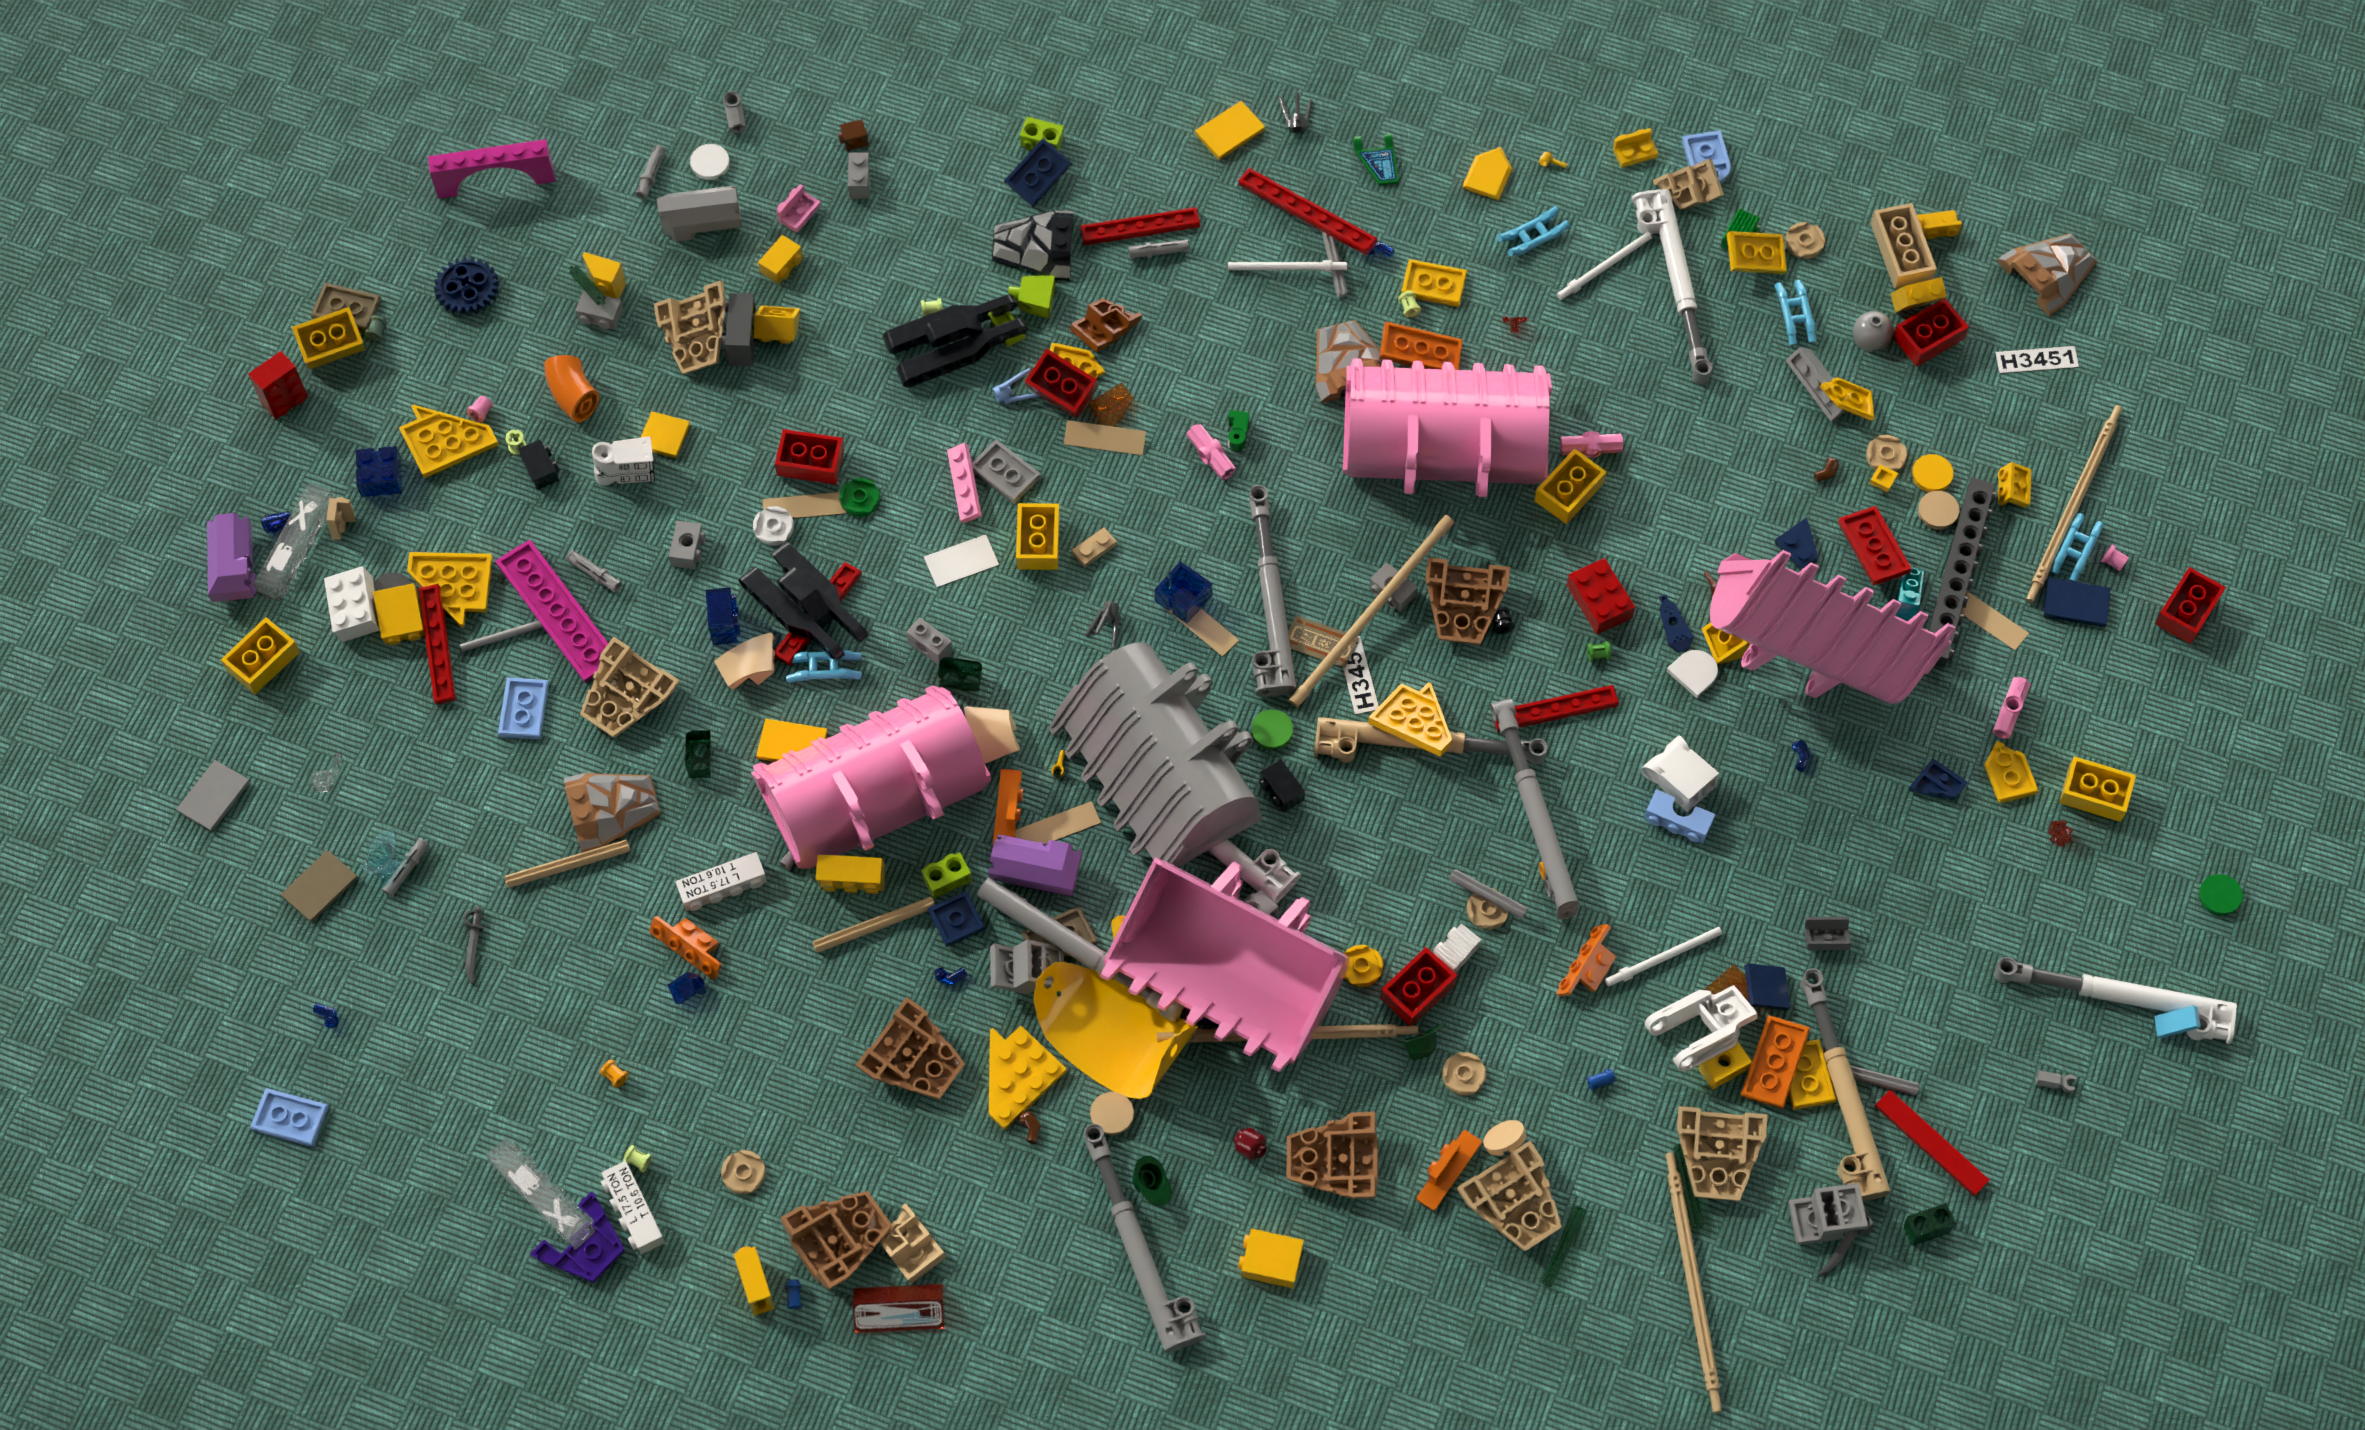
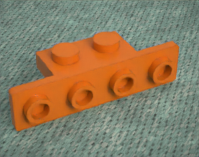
(1007, 804)
(689, 943)
(1590, 965)
(1447, 1169)

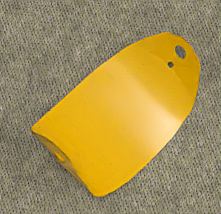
(1107, 1029)

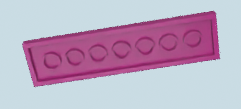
(554, 608)

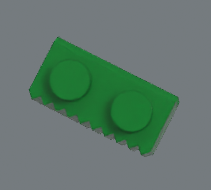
(1742, 222)

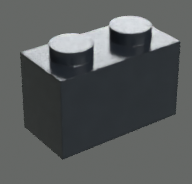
(538, 464)
(1282, 786)

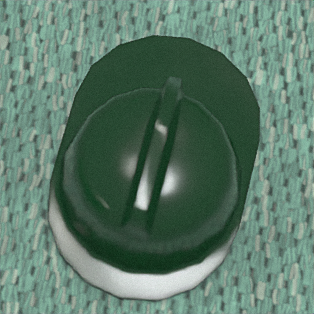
(1423, 1043)
(1152, 1181)

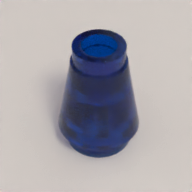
(275, 521)

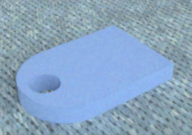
(1708, 146)

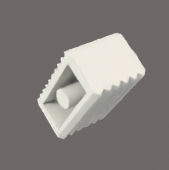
(1458, 947)

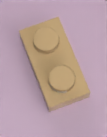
(1094, 547)

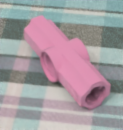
(1592, 444)
(1211, 451)
(2015, 698)

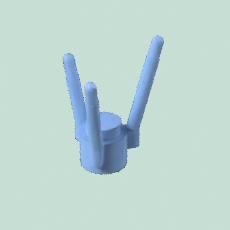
(1003, 391)

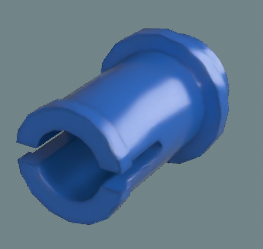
(1601, 1079)
(793, 1294)

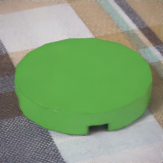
(1272, 729)

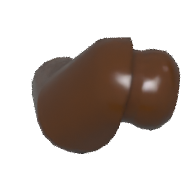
(1829, 471)
(1032, 1124)

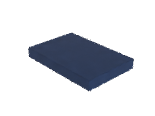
(1038, 172)
(2076, 602)

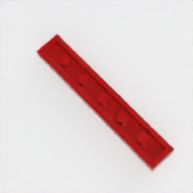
(1140, 226)
(843, 581)
(437, 644)
(1565, 706)
(1932, 1143)

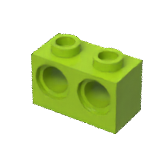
(1040, 130)
(949, 880)

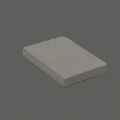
(1005, 471)
(213, 795)

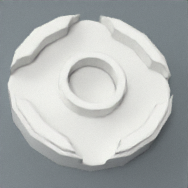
(710, 161)
(773, 526)

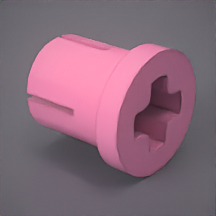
(479, 409)
(2114, 558)

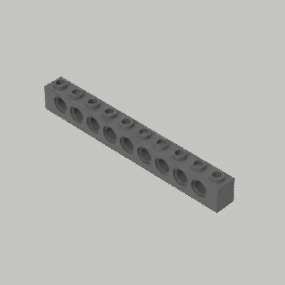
(1978, 491)

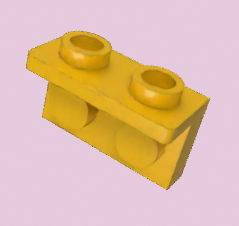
(1634, 148)
(1940, 224)
(2014, 485)

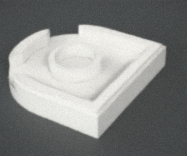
(1694, 671)

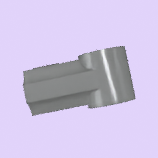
(734, 112)

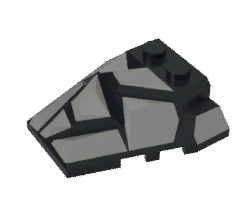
(1036, 243)

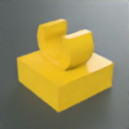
(1883, 478)

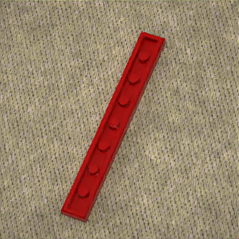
(1307, 211)

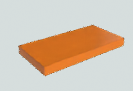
(1408, 344)
(1775, 1062)

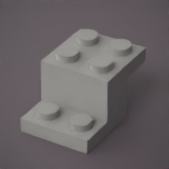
(1020, 966)
(1827, 1214)

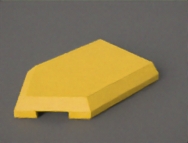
(1488, 174)
(1080, 358)
(1850, 397)
(2009, 774)

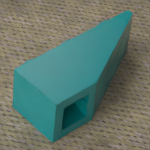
(1910, 594)

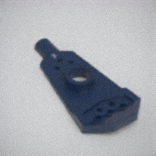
(1678, 631)

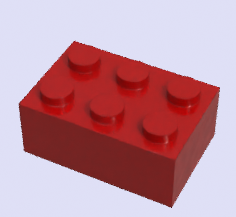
(1930, 332)
(1061, 383)
(278, 385)
(809, 456)
(1600, 596)
(2190, 605)
(1418, 986)

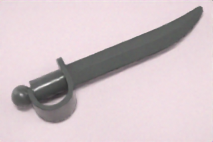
(473, 939)
(1844, 1245)

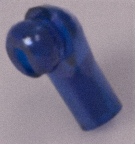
(1383, 248)
(1804, 754)
(948, 978)
(330, 1015)

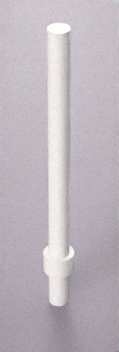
(1326, 265)
(1575, 285)
(1627, 973)

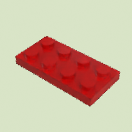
(1874, 545)

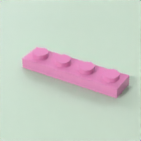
(964, 483)

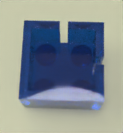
(378, 471)
(1187, 592)
(722, 616)

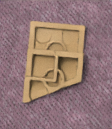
(1692, 185)
(748, 660)
(992, 731)
(911, 1246)

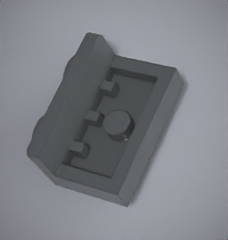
(1827, 933)

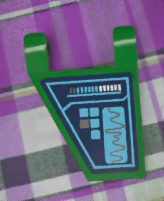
(1378, 161)

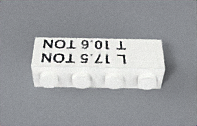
(721, 881)
(633, 1208)

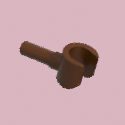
(1712, 582)

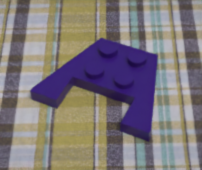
(593, 1255)

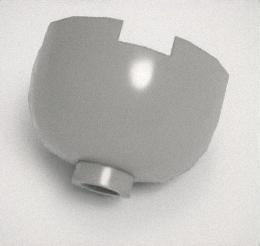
(1873, 331)

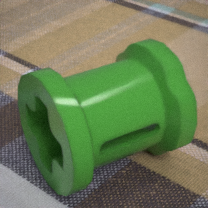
(1598, 651)

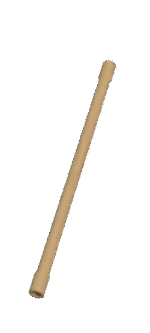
(1304, 690)

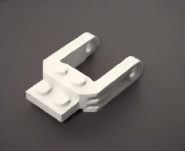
(1720, 1012)

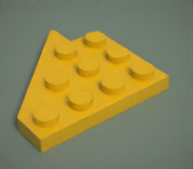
(444, 439)
(462, 580)
(1414, 718)
(1018, 1074)

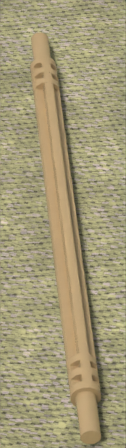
(2074, 504)
(1320, 1032)
(1693, 1283)

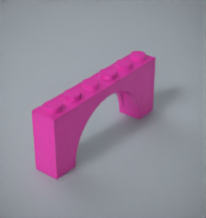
(452, 168)

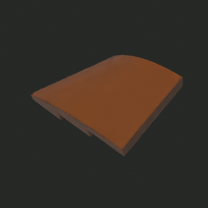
(1104, 324)

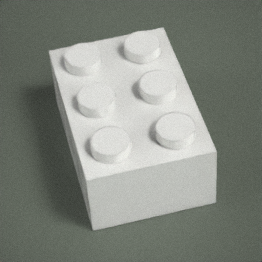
(352, 604)

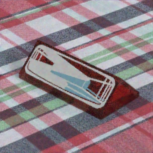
(898, 1308)

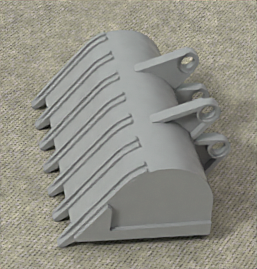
(1158, 755)

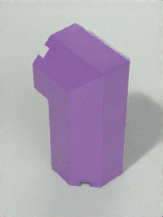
(230, 558)
(1035, 865)

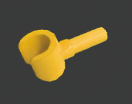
(1547, 158)
(1059, 765)

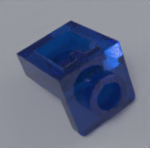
(686, 987)

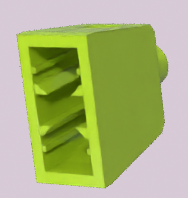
(1035, 295)

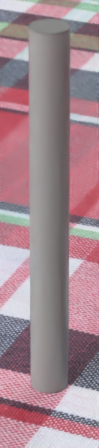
(500, 636)

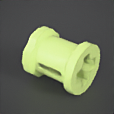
(1409, 304)
(931, 307)
(513, 444)
(637, 1158)

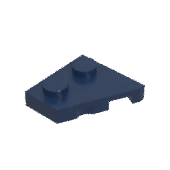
(1799, 543)
(1938, 782)

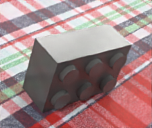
(739, 327)

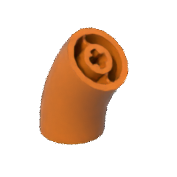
(571, 387)

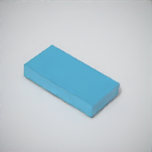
(2177, 1021)

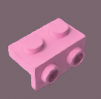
(797, 209)

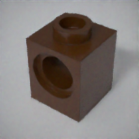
(853, 135)

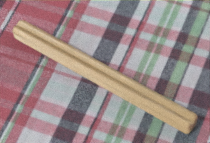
(567, 863)
(873, 924)

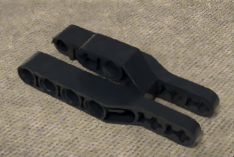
(946, 327)
(810, 592)

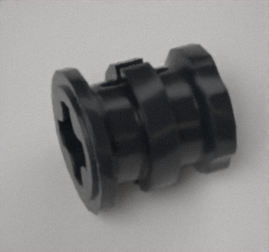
(1503, 621)

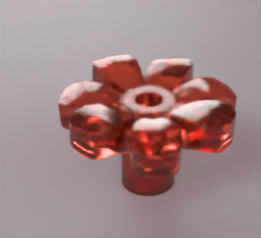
(1514, 322)
(2060, 833)

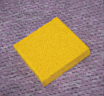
(666, 433)

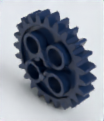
(466, 286)

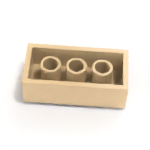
(1903, 245)

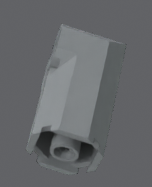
(699, 211)

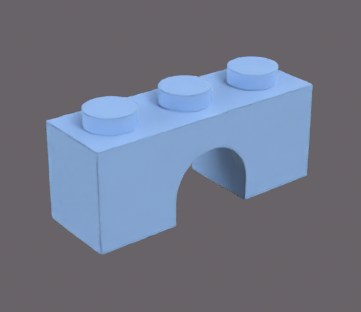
(1694, 826)

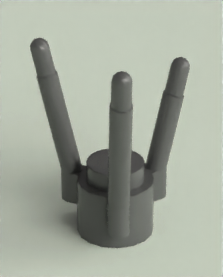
(1297, 123)
(1107, 614)

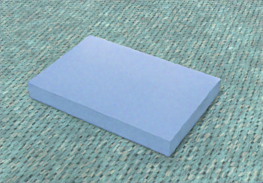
(523, 708)
(289, 1117)

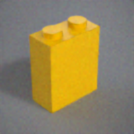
(1918, 294)
(399, 614)
(1271, 1258)
(754, 1280)

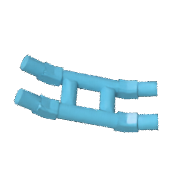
(1538, 223)
(1791, 320)
(2081, 557)
(812, 657)

